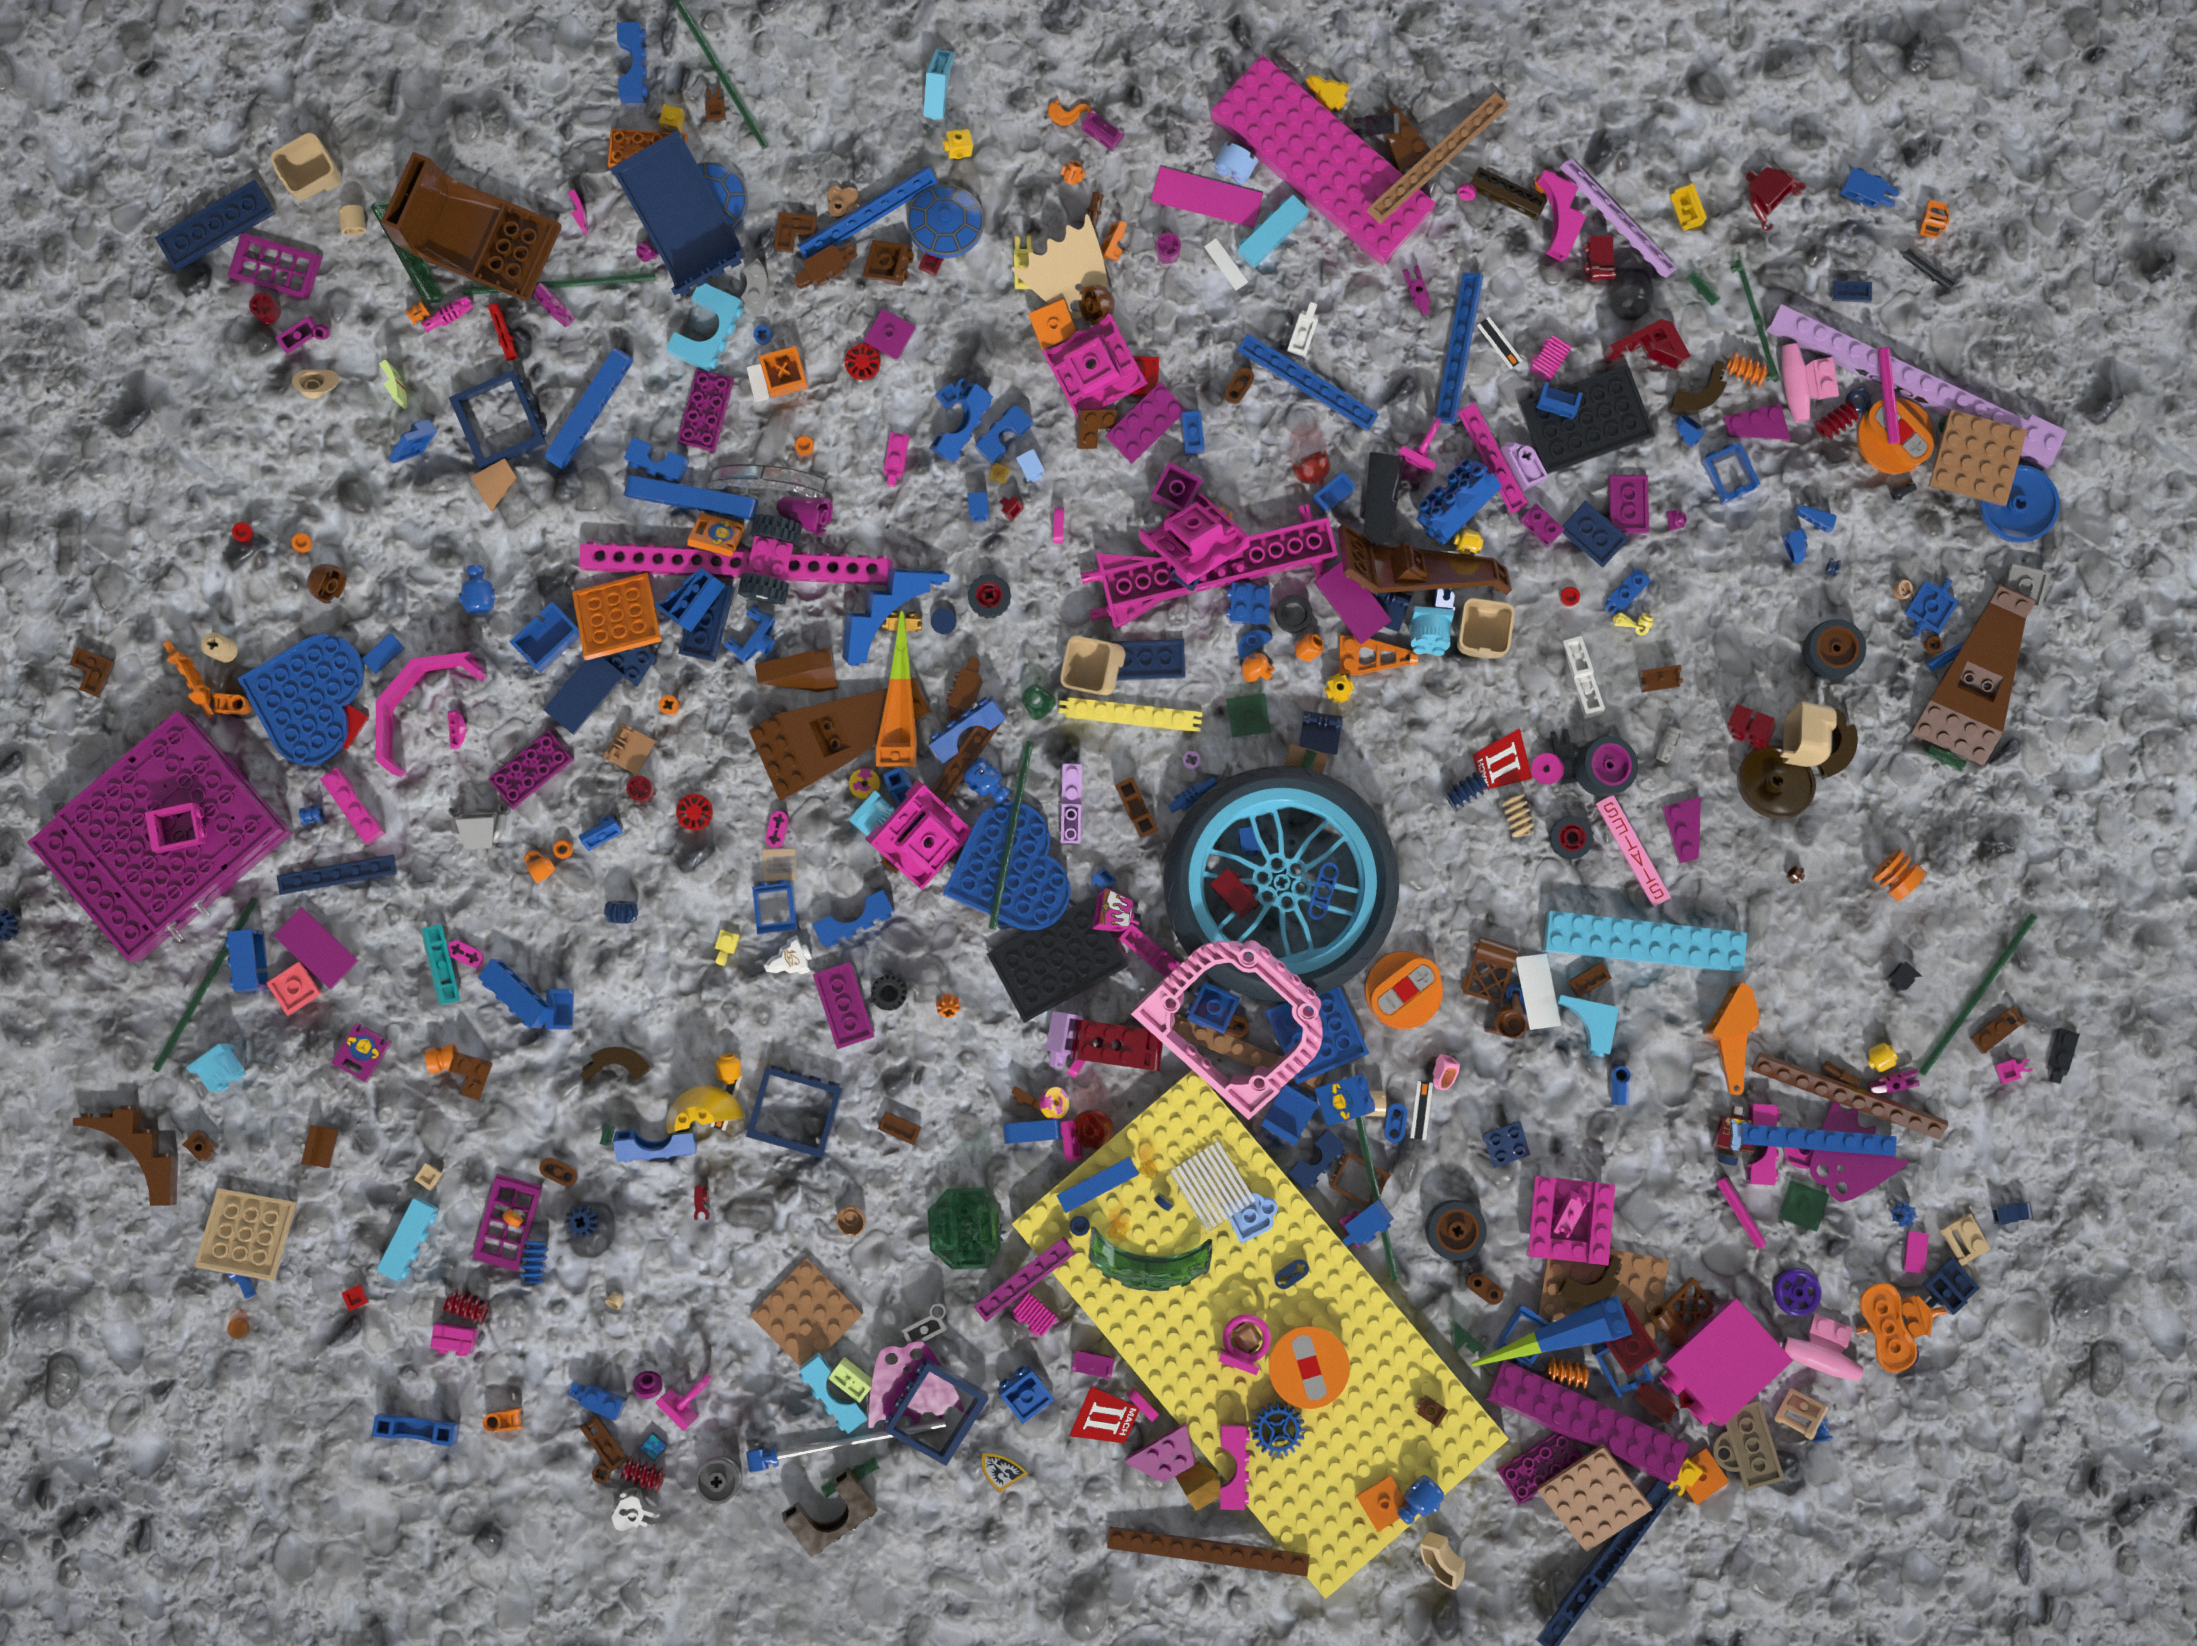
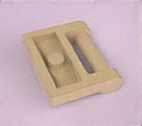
(1970, 1236)
(1803, 1407)

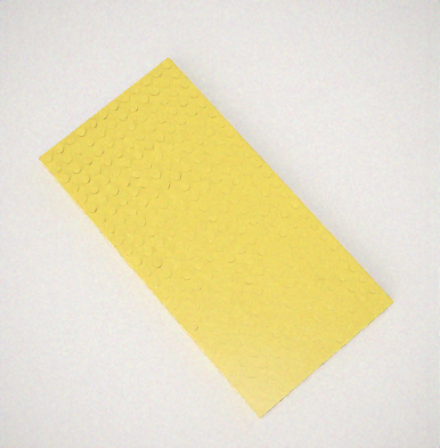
(1177, 1333)

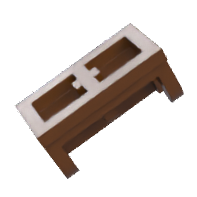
(1660, 678)

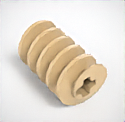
(219, 647)
(1518, 816)

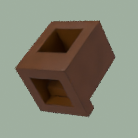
(207, 1143)
(1438, 1414)

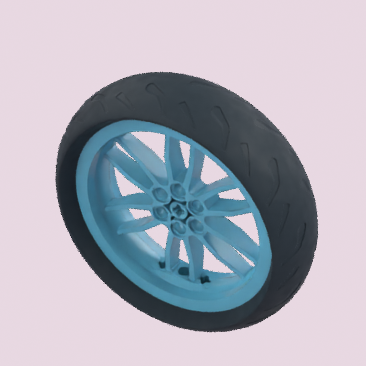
(1265, 792)

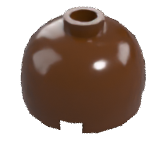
(1096, 303)
(326, 582)

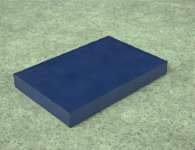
(1594, 534)

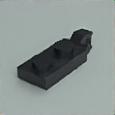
(2062, 1054)

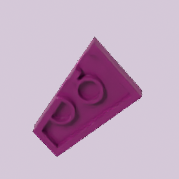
(1758, 423)
(1684, 828)

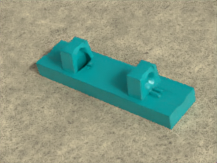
(440, 965)

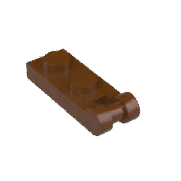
(1997, 1029)
(604, 1442)

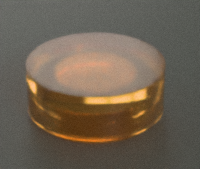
(238, 1328)

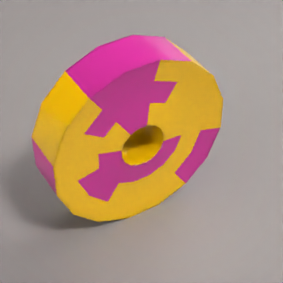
(860, 776)
(1047, 1103)

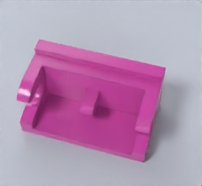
(1569, 1213)

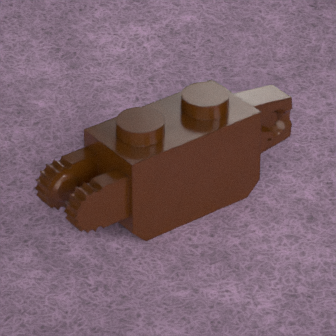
(825, 265)
(965, 690)

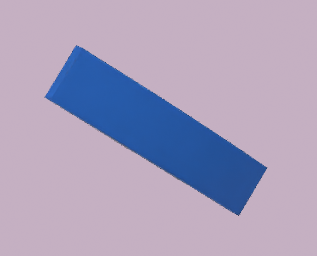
(1097, 1184)

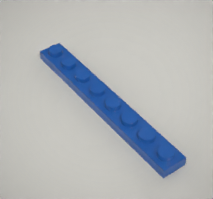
(869, 212)
(1459, 347)
(1307, 382)
(1818, 1139)

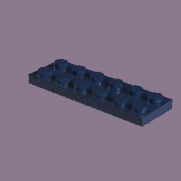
(215, 225)

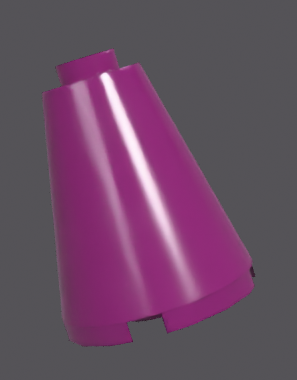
(810, 512)

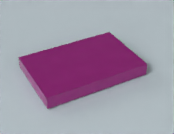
(1629, 503)

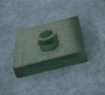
(1248, 715)
(1803, 1206)

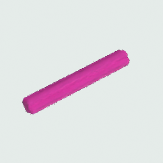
(1741, 1212)

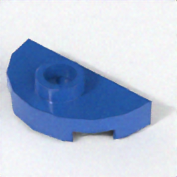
(1251, 642)

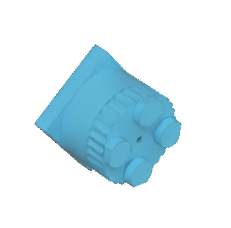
(1430, 630)
(871, 812)
(218, 1067)

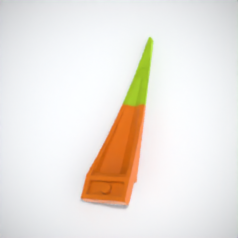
(897, 732)

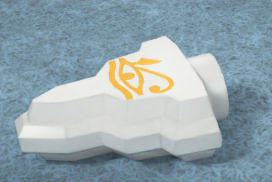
(791, 958)

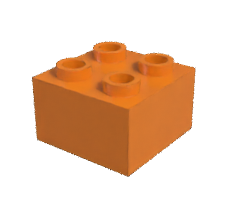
(783, 372)

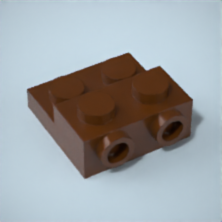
(888, 262)

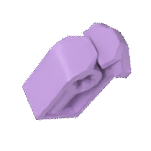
(1527, 471)

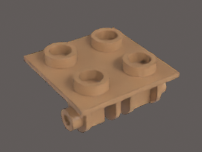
(629, 748)

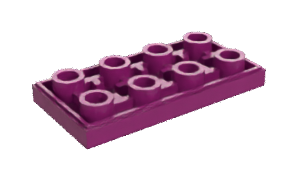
(705, 410)
(1352, 603)
(531, 769)
(316, 948)
(1538, 1465)

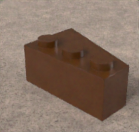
(1406, 146)

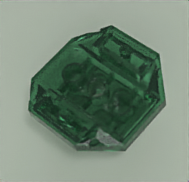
(951, 1233)

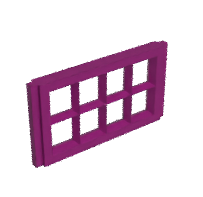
(309, 276)
(518, 1186)

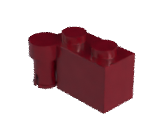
(1599, 258)
(1234, 893)

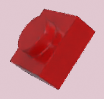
(355, 1297)

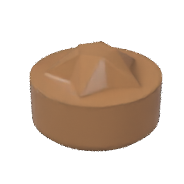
(1902, 589)

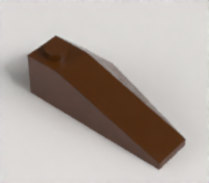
(802, 671)

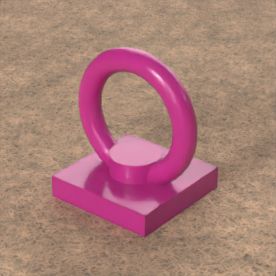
(1419, 456)
(1242, 1359)
(679, 1407)

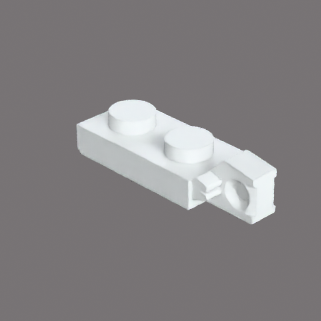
(1304, 331)

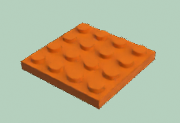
(616, 616)

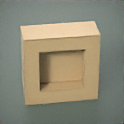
(428, 1176)

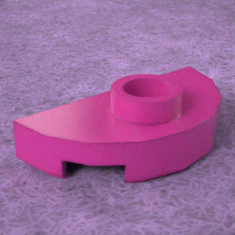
(457, 729)

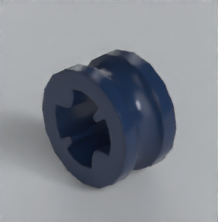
(1833, 567)

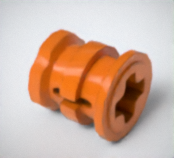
(415, 308)
(663, 705)

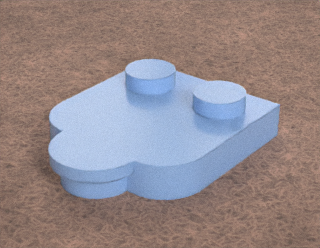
(1255, 1218)

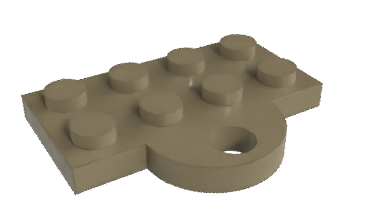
(1749, 1448)

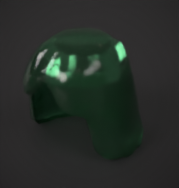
(1043, 707)

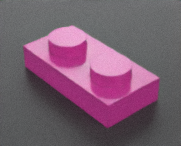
(1072, 1148)

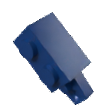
(1367, 1223)
(598, 1400)

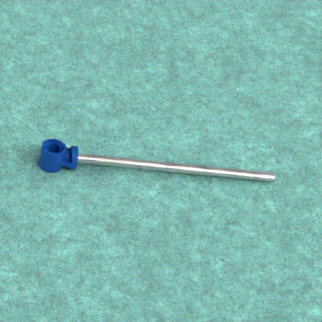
(759, 1458)

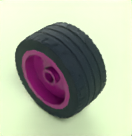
(1606, 766)

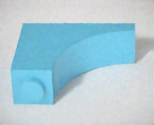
(937, 84)
(1598, 1022)

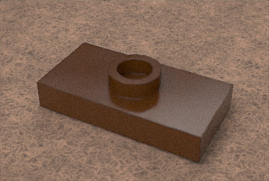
(1589, 979)
(899, 1128)

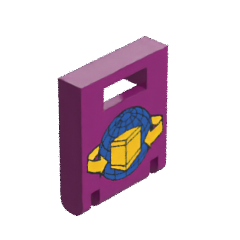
(362, 1048)

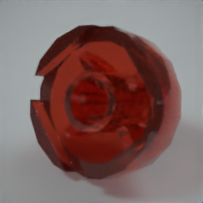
(1312, 468)
(1093, 1128)

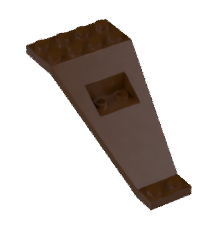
(1411, 569)
(1962, 711)
(802, 749)

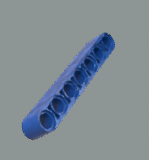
(589, 408)
(691, 497)

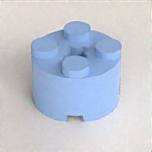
(1235, 162)

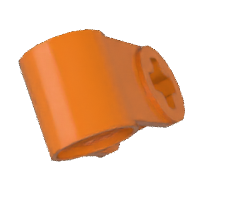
(227, 704)
(507, 1420)

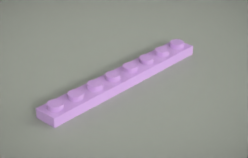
(1613, 213)

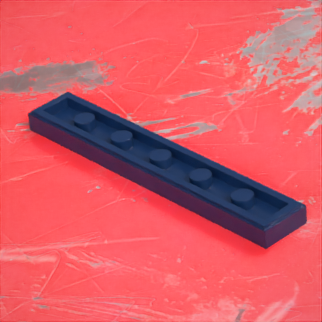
(337, 874)

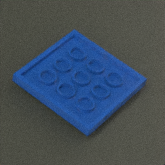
(1340, 1039)

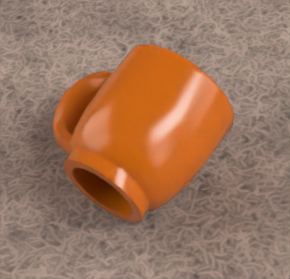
(539, 868)

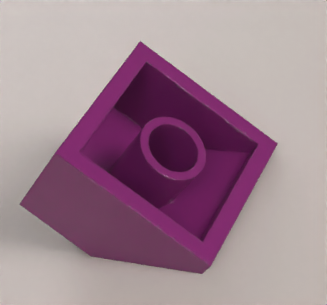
(1175, 488)

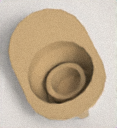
(315, 382)

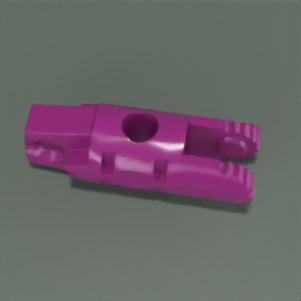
(1419, 299)
(553, 305)
(1894, 1082)

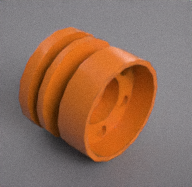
(1902, 878)

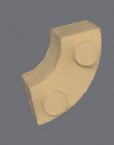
(1442, 1560)

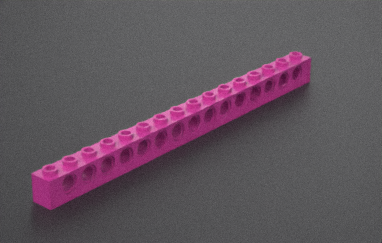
(590, 550)

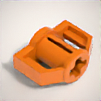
(1934, 219)

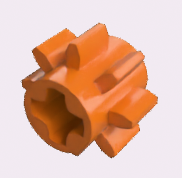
(1073, 172)
(948, 1005)

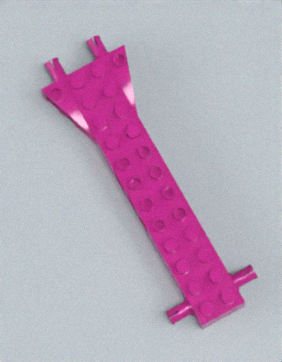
(1140, 583)

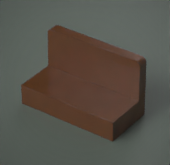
(319, 1146)

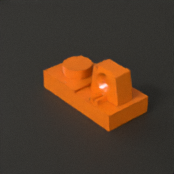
(1115, 234)

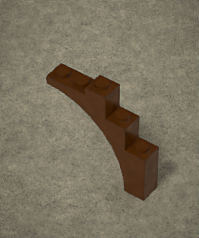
(159, 1170)

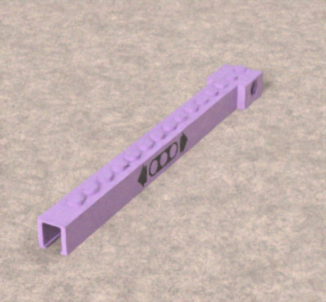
(2041, 439)

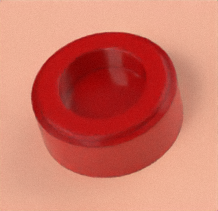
(242, 532)
(1569, 596)

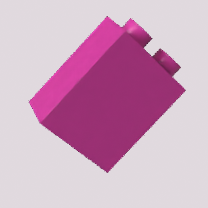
(1724, 1364)

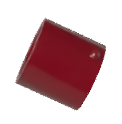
(265, 308)
(640, 789)

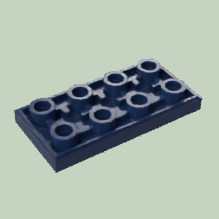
(583, 693)

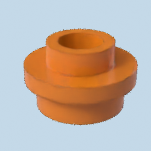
(563, 842)

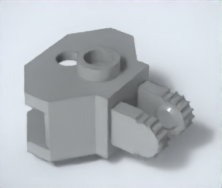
(630, 1510)

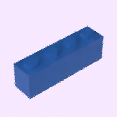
(515, 994)

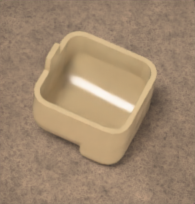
(306, 167)
(1485, 628)
(1091, 665)
(1808, 734)

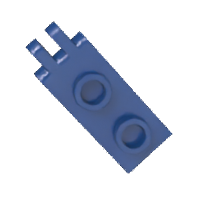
(1627, 591)

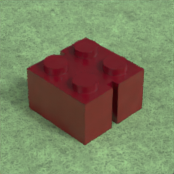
(1756, 730)

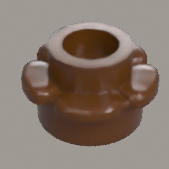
(1937, 645)
(1795, 875)

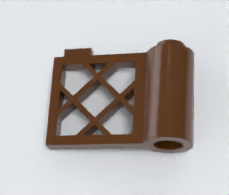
(1491, 953)
(1672, 1324)

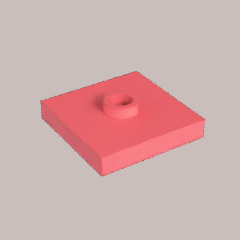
(294, 988)

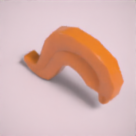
(1065, 118)

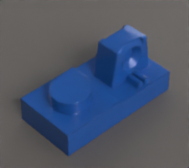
(607, 829)

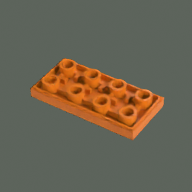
(629, 142)

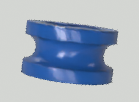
(768, 335)

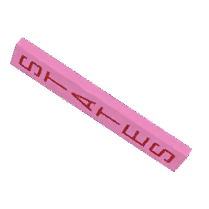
(1632, 851)

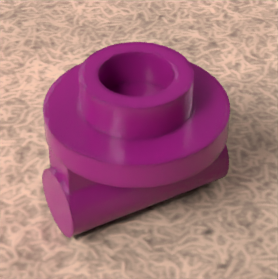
(646, 251)
(1676, 519)

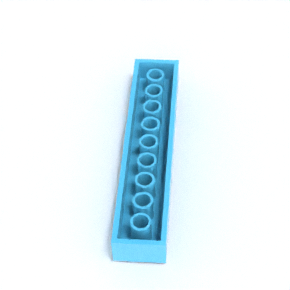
(1644, 941)

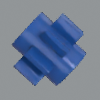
(1903, 1214)

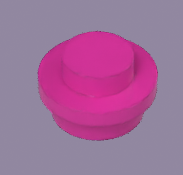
(1467, 192)

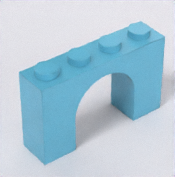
(706, 353)

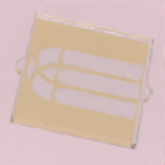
(779, 864)

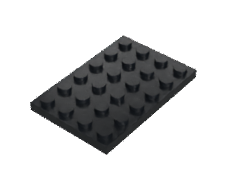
(1606, 421)
(1056, 961)

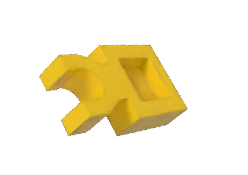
(1688, 1475)

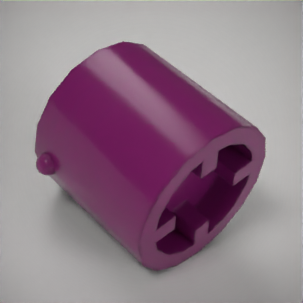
(1168, 248)

